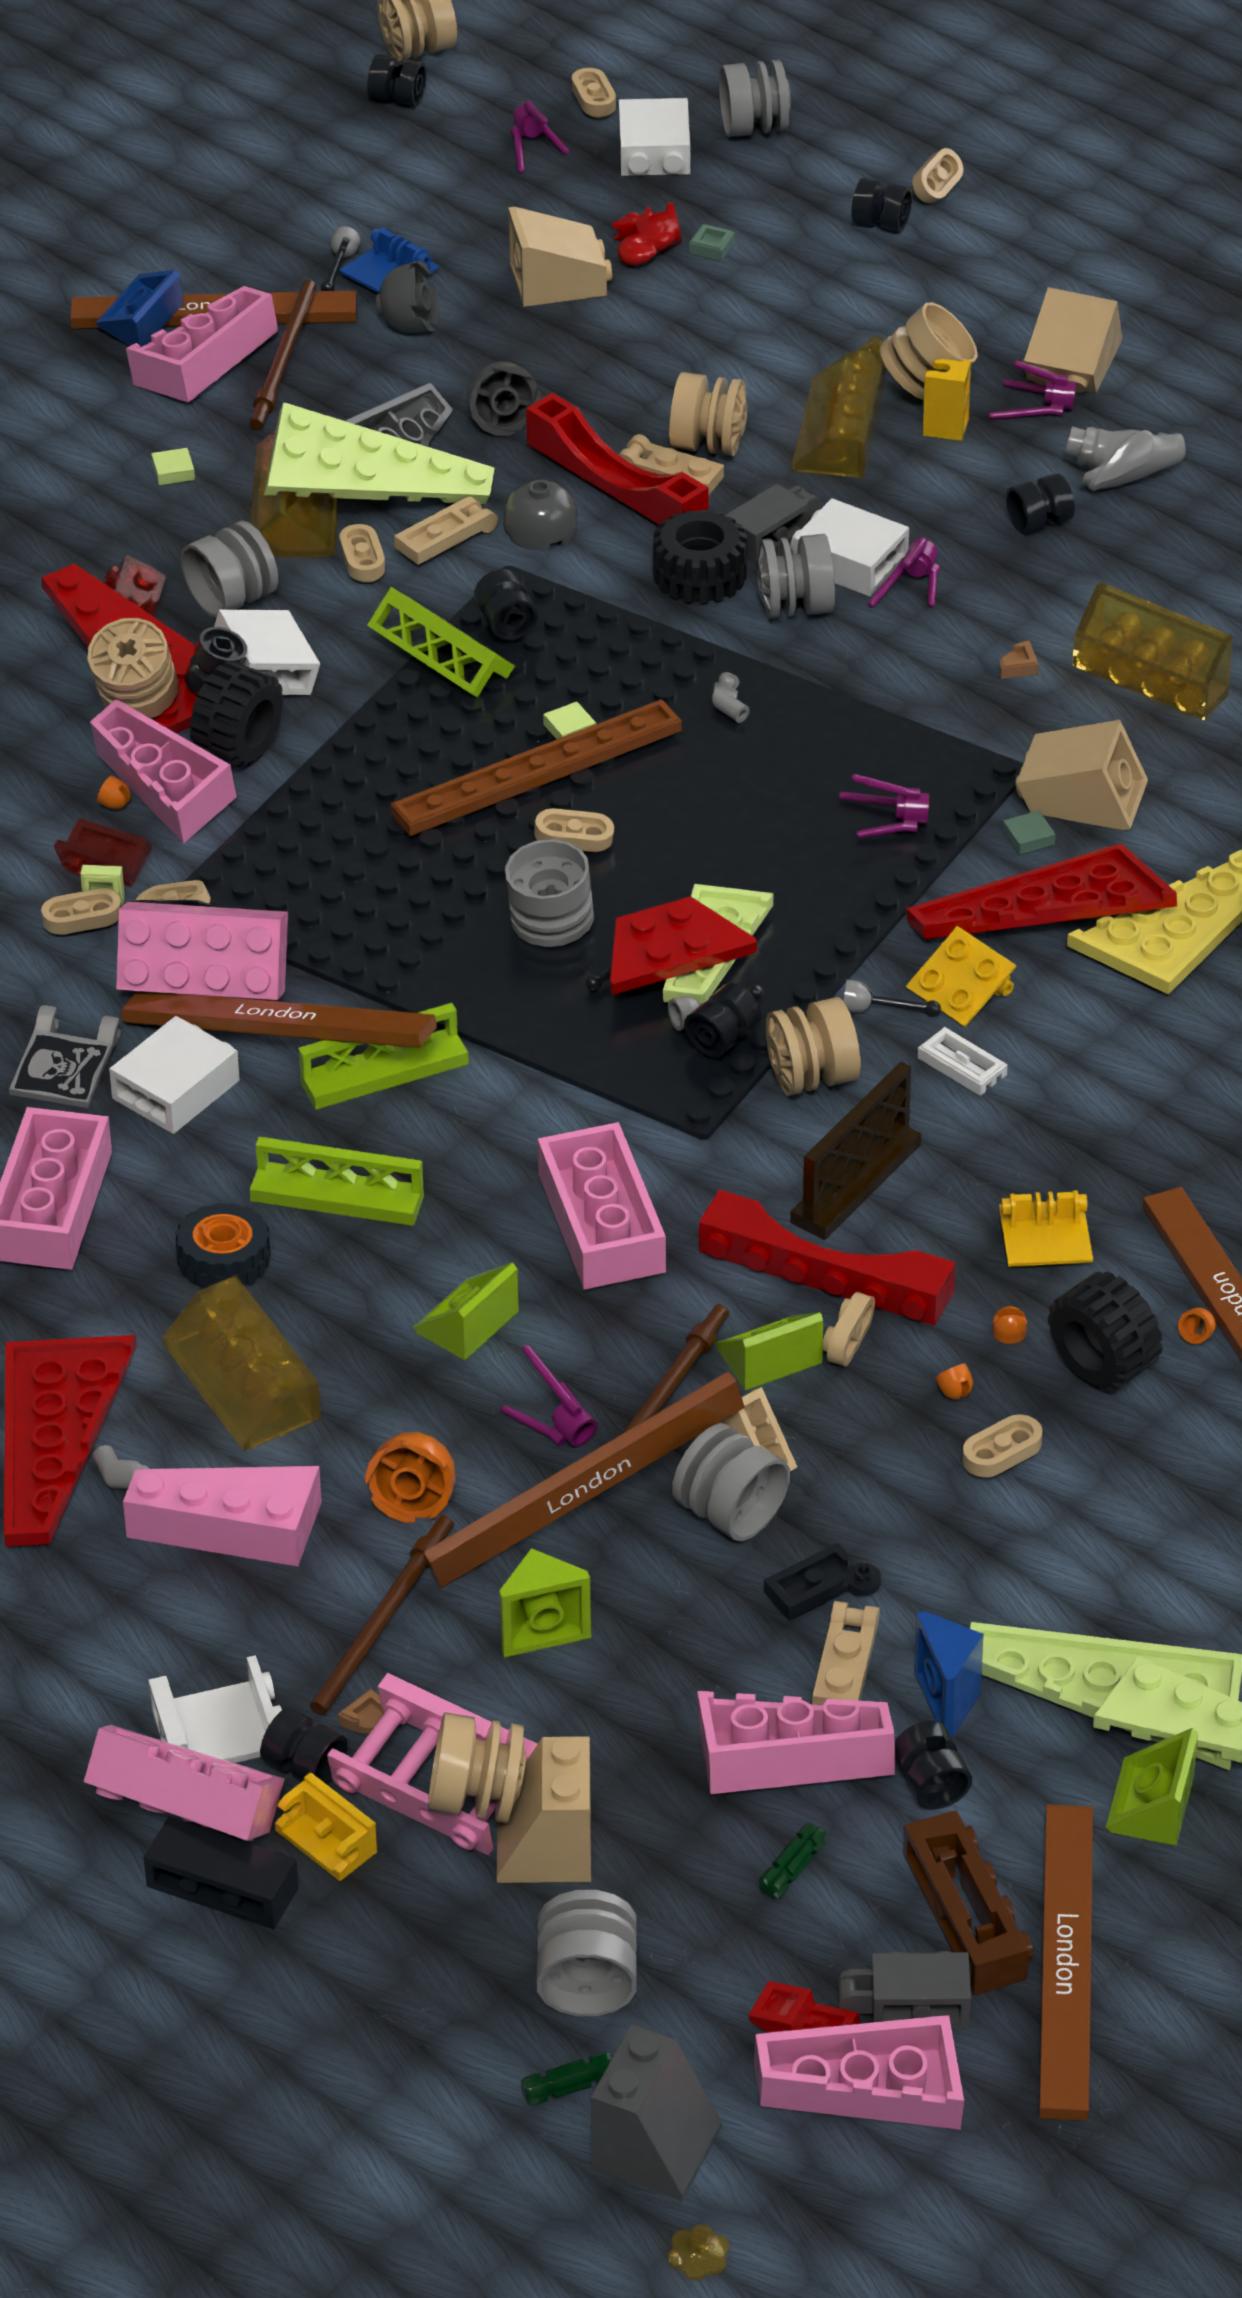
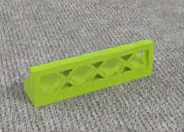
(448, 635)
(379, 1065)
(338, 1188)

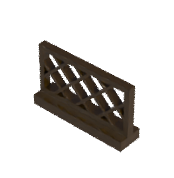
(857, 1155)

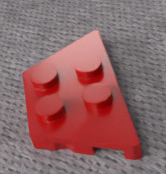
(673, 942)

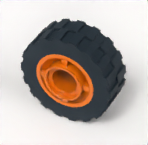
(222, 1243)

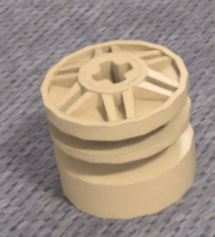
(417, 25)
(928, 336)
(713, 414)
(133, 666)
(813, 1046)
(476, 1767)

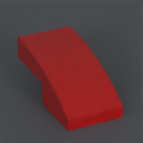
(793, 2008)

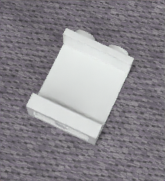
(217, 1721)

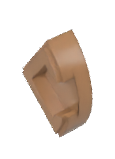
(1019, 662)
(362, 1713)

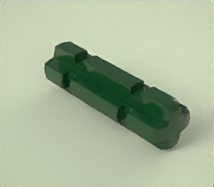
(792, 1860)
(564, 2078)

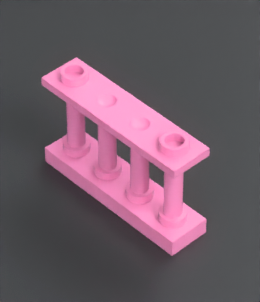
(423, 1710)

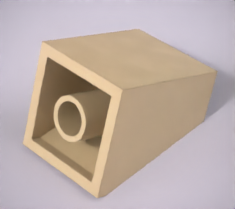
(555, 258)
(1075, 338)
(1084, 775)
(551, 1818)

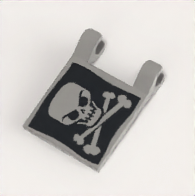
(61, 1065)

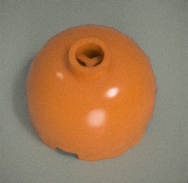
(411, 1477)

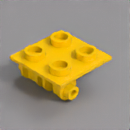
(963, 976)
(1045, 1230)

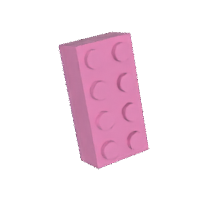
(202, 950)
(51, 1186)
(601, 1205)

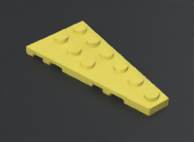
(1169, 942)

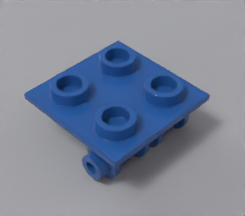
(384, 257)

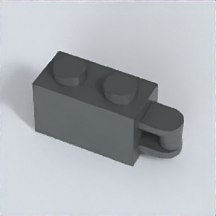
(774, 516)
(910, 1987)

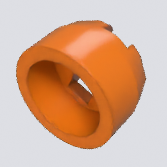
(114, 793)
(1190, 1323)
(1009, 1325)
(955, 1382)

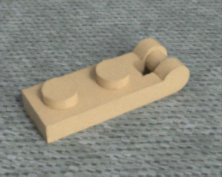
(668, 461)
(445, 530)
(846, 1653)

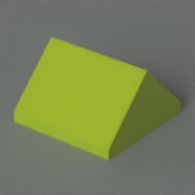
(473, 1311)
(774, 1349)
(544, 1605)
(1155, 1790)

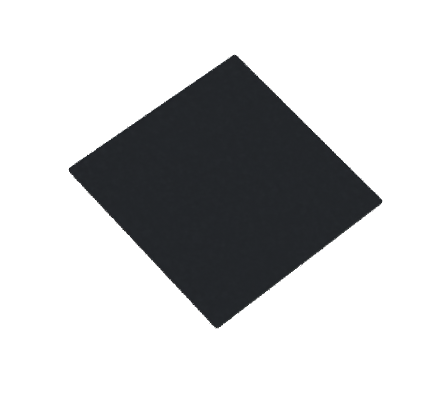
(708, 806)

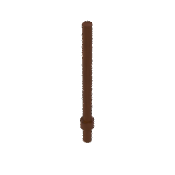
(266, 397)
(698, 1342)
(380, 1616)

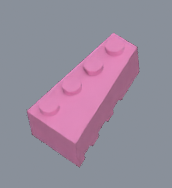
(204, 345)
(163, 769)
(226, 1510)
(792, 1742)
(183, 1783)
(864, 2071)

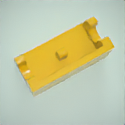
(947, 399)
(326, 1827)

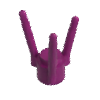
(531, 123)
(1058, 393)
(917, 562)
(909, 805)
(570, 1419)

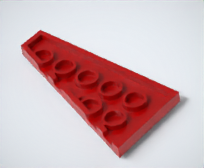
(92, 605)
(1073, 889)
(52, 1418)

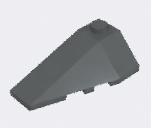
(409, 417)

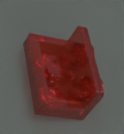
(136, 583)
(103, 846)

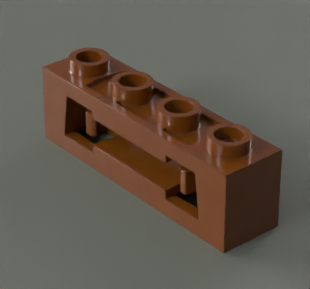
(999, 1951)

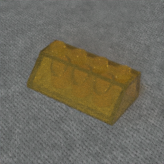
(841, 417)
(289, 522)
(1153, 651)
(242, 1365)

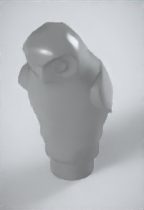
(1122, 454)

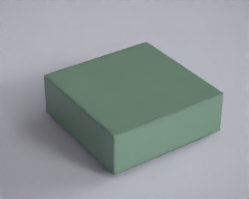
(712, 242)
(1029, 832)

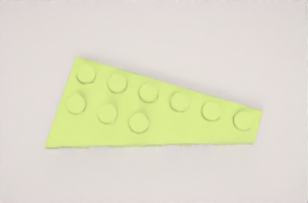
(360, 463)
(1085, 1669)

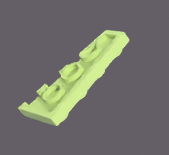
(738, 906)
(1166, 1703)

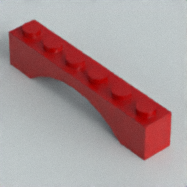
(567, 438)
(901, 1283)

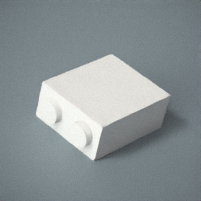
(654, 136)
(861, 544)
(274, 647)
(174, 1074)

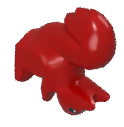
(646, 234)

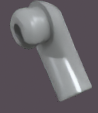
(725, 698)
(115, 1472)

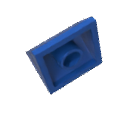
(143, 307)
(948, 1667)

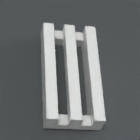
(958, 1065)

